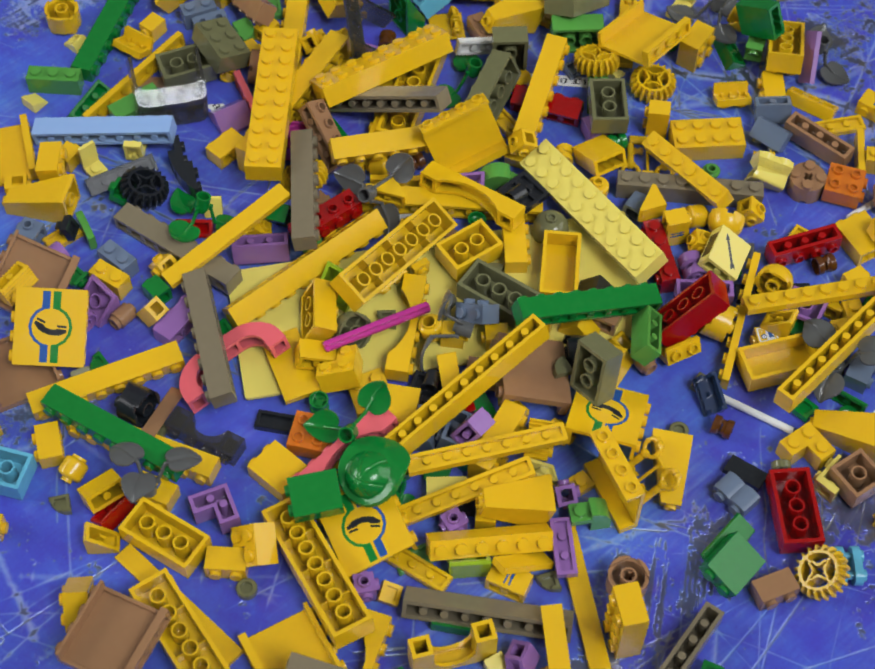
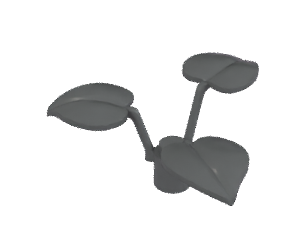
(723, 33)
(832, 72)
(352, 177)
(460, 326)
(815, 334)
(145, 485)

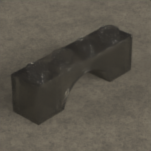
(227, 446)

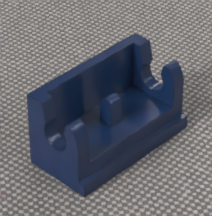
(709, 394)

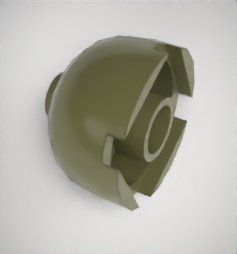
(548, 221)
(352, 320)

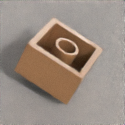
(854, 477)

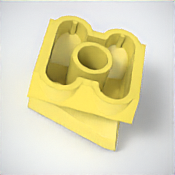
(770, 170)

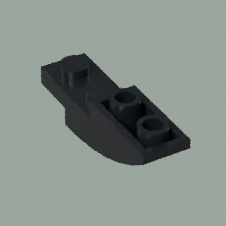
(183, 169)

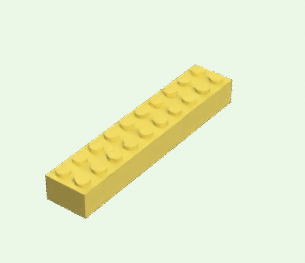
(594, 212)

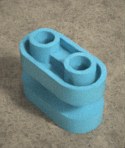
(856, 558)

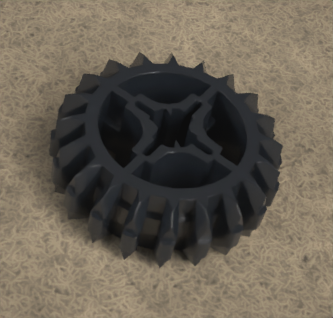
(144, 187)

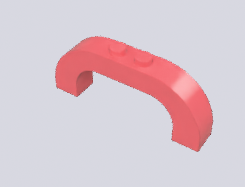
(235, 342)

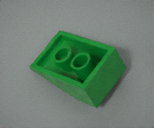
(407, 15)

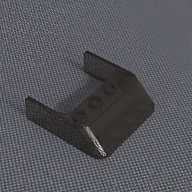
(369, 11)
(185, 102)

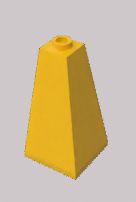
(514, 13)
(44, 199)
(847, 429)
(674, 455)
(519, 501)

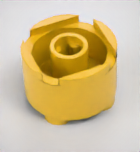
(63, 16)
(720, 325)

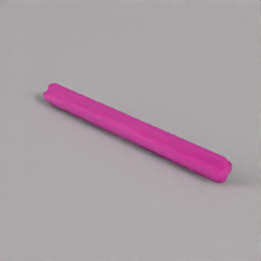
(376, 326)

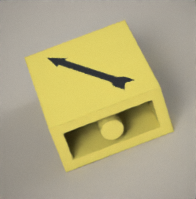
(724, 254)

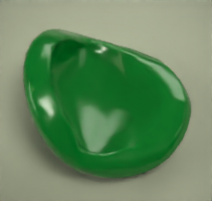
(372, 470)

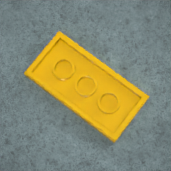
(292, 382)

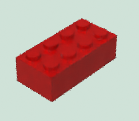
(693, 308)
(794, 510)

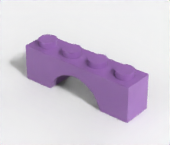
(521, 655)

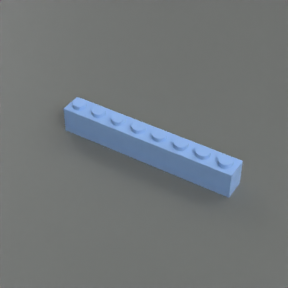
(105, 129)

